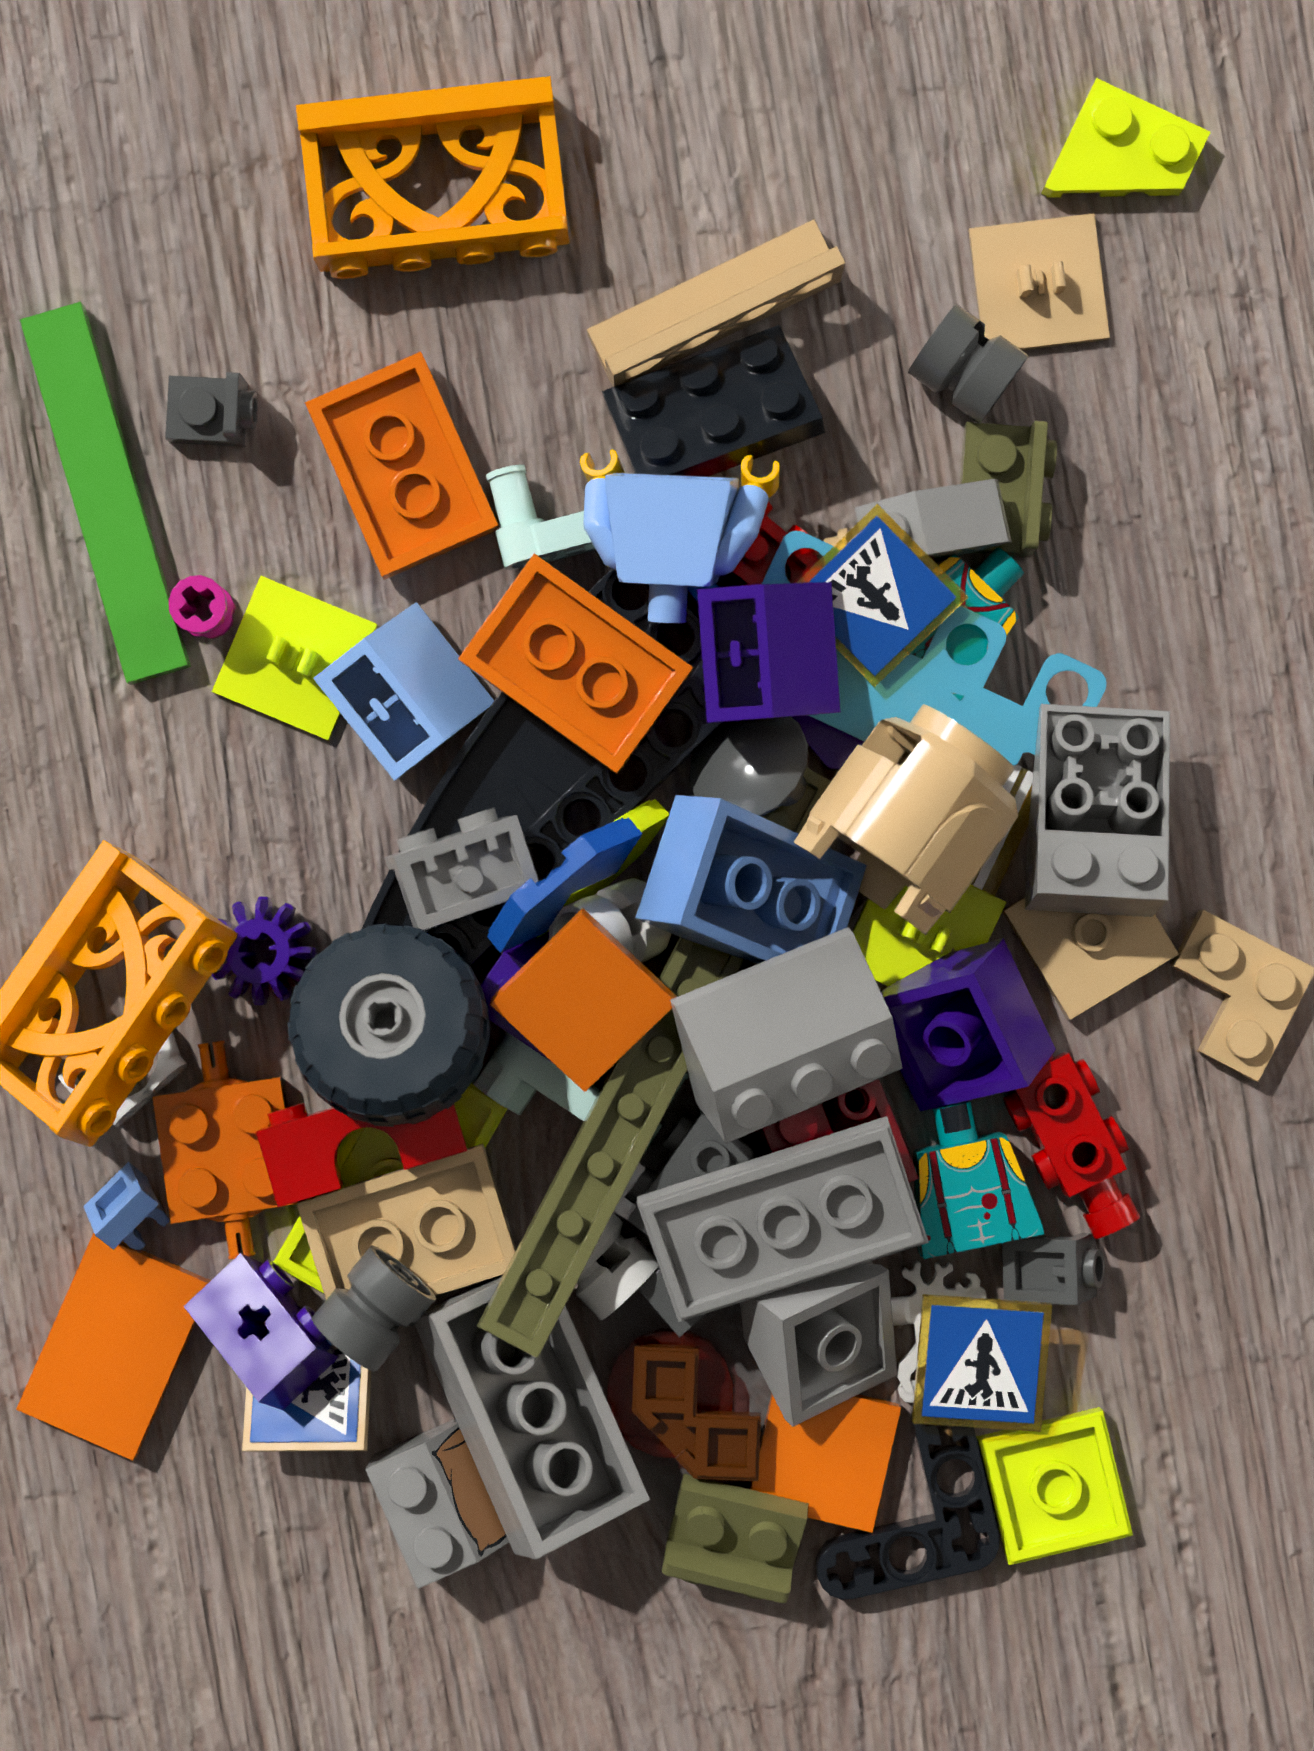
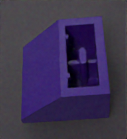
(768, 651)

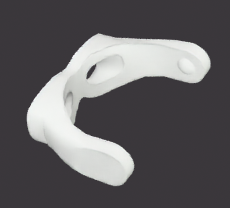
(167, 1068)

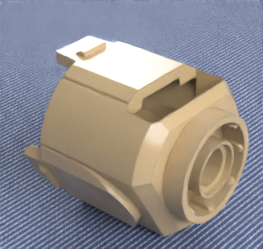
(919, 810)

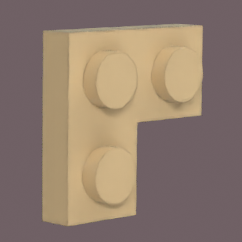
(1259, 987)

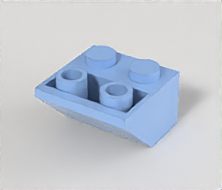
(404, 690)

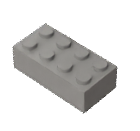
(532, 1425)

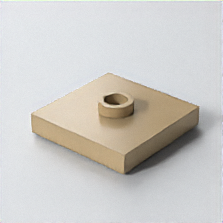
(1089, 954)

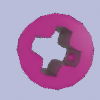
(183, 608)

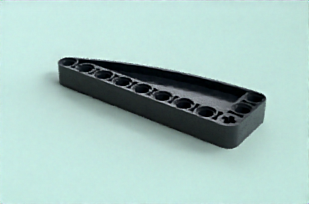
(538, 774)

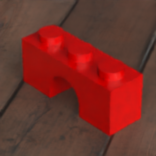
(304, 1147)

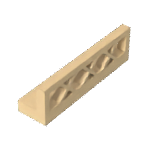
(716, 303)

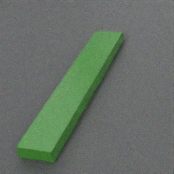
(105, 492)

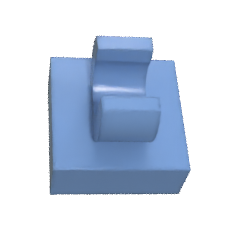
(122, 1207)

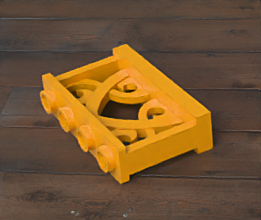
(362, 122)
(157, 992)

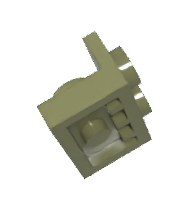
(1020, 462)
(734, 1539)

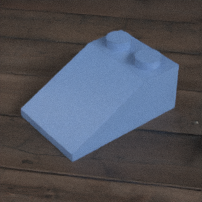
(744, 882)

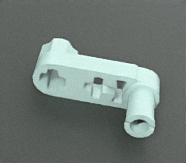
(525, 534)
(518, 1071)

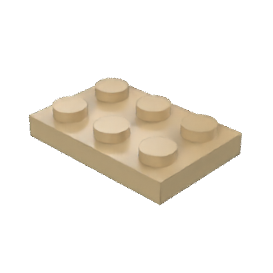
(432, 1218)

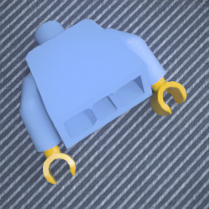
(672, 527)

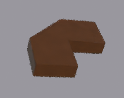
(703, 1441)

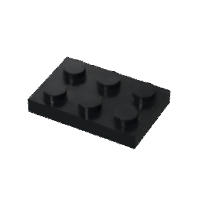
(715, 408)

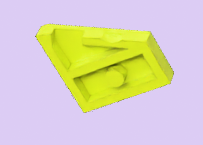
(1125, 148)

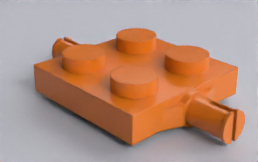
(213, 1148)

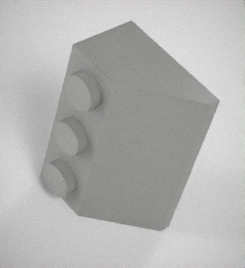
(785, 1035)

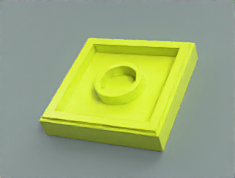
(1054, 1486)

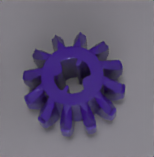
(265, 972)

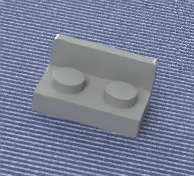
(462, 870)

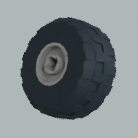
(389, 1025)

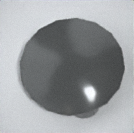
(752, 764)

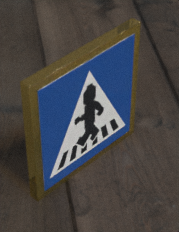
(883, 594)
(981, 1362)

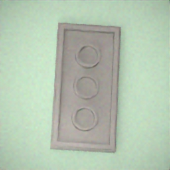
(782, 1219)

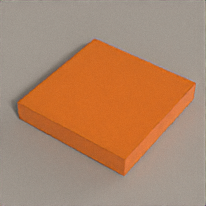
(583, 1000)
(830, 1459)

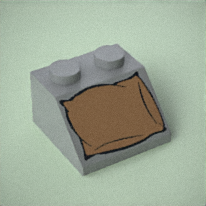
(436, 1503)

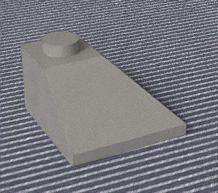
(823, 1339)

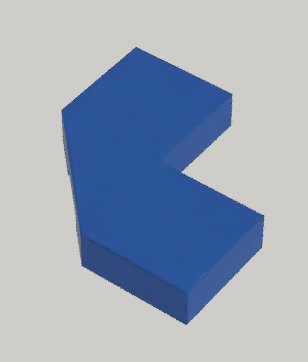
(587, 861)

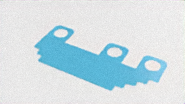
(930, 680)

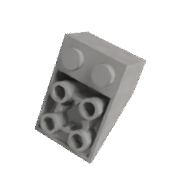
(1099, 811)

